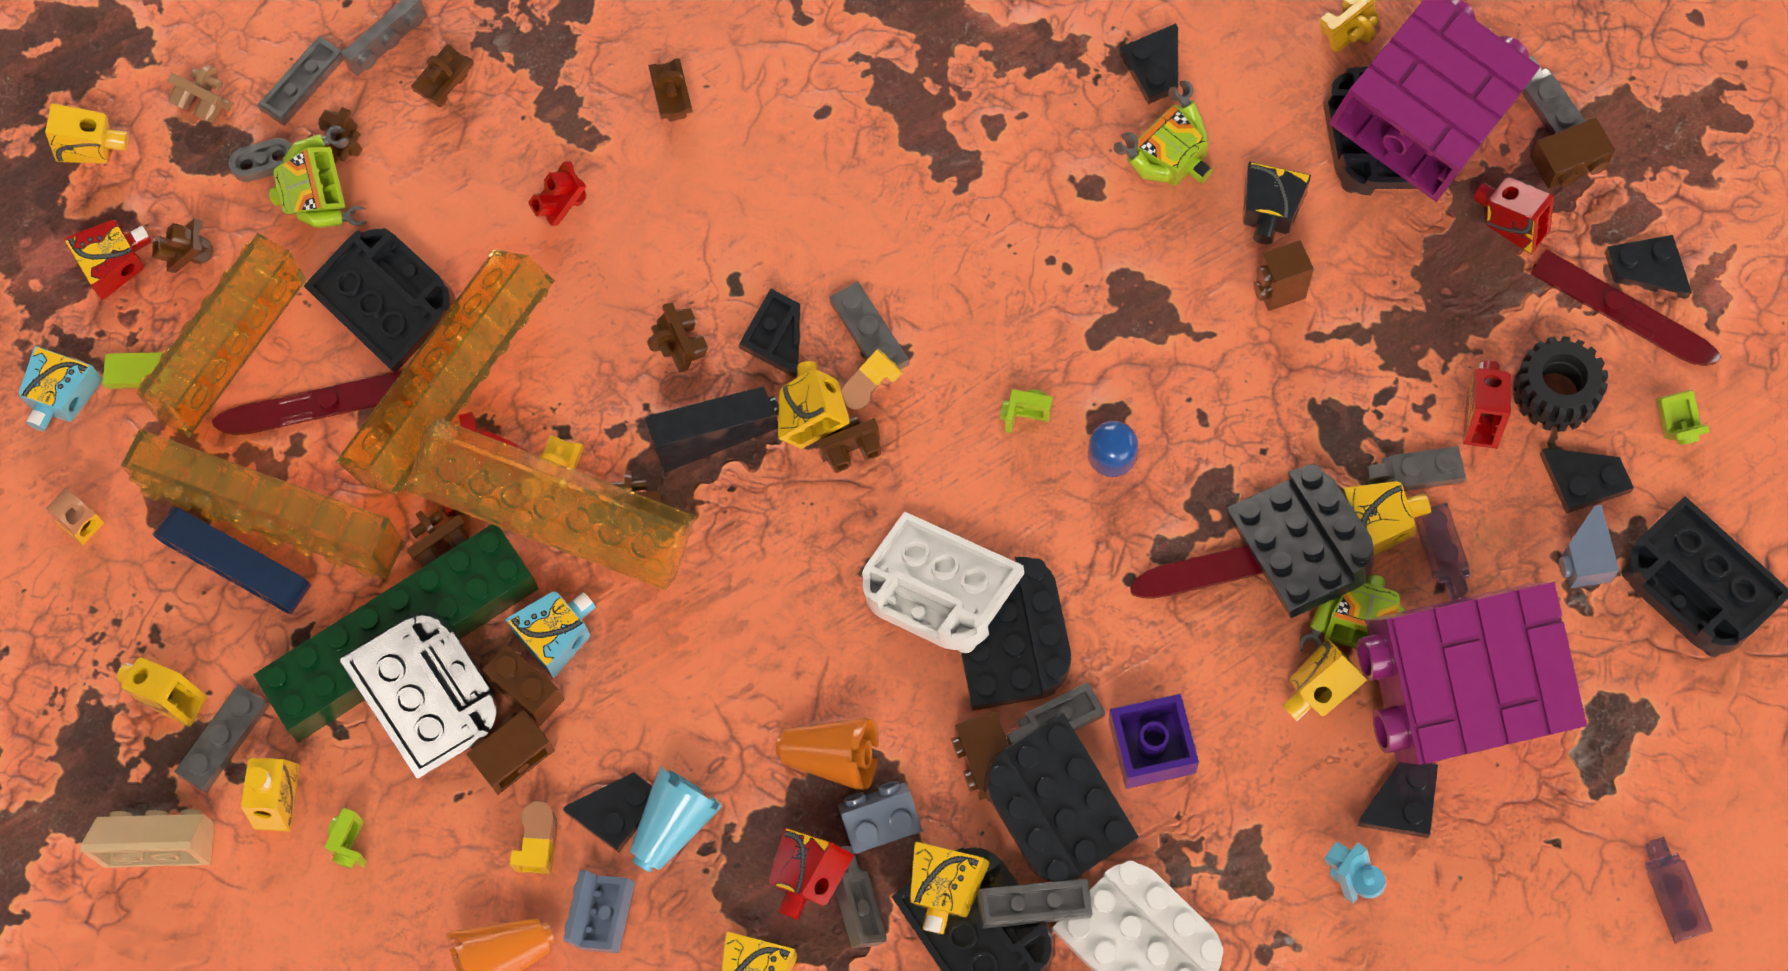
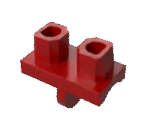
(561, 192)

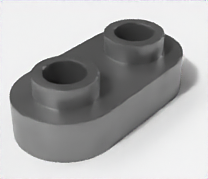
(261, 156)

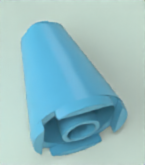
(670, 819)

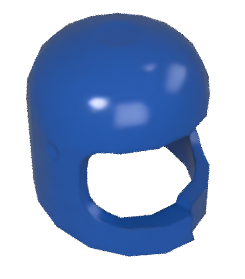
(1113, 448)

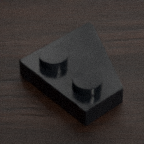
(1154, 62)
(1649, 264)
(775, 333)
(1585, 477)
(1404, 801)
(612, 810)

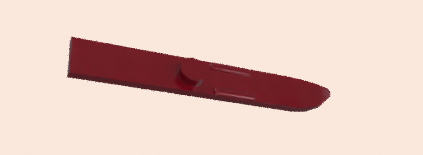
(1625, 310)
(305, 406)
(1196, 573)

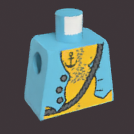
(56, 387)
(553, 629)

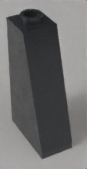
(711, 426)

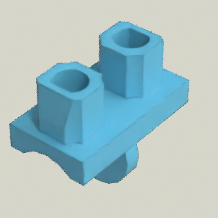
(1355, 872)

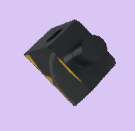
(1272, 199)

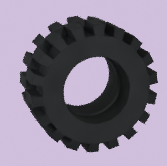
(1565, 359)

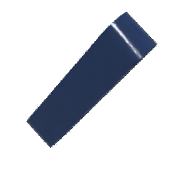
(232, 560)

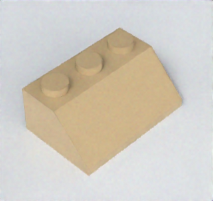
(150, 839)

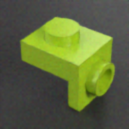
(1029, 404)
(1680, 417)
(342, 835)

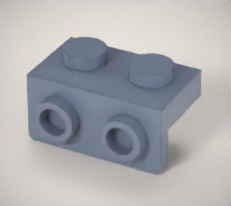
(879, 816)
(598, 912)

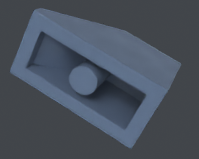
(1590, 553)

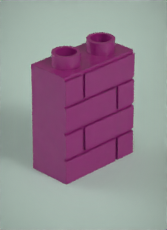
(1434, 94)
(1472, 674)

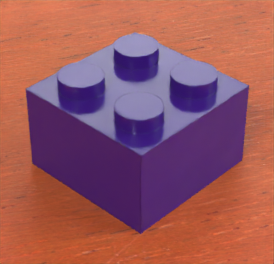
(1153, 741)

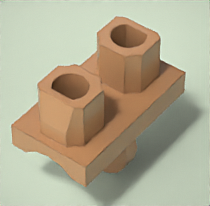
(185, 91)

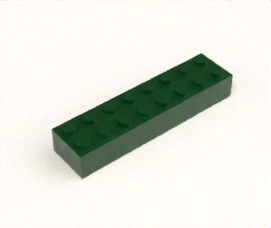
(461, 586)

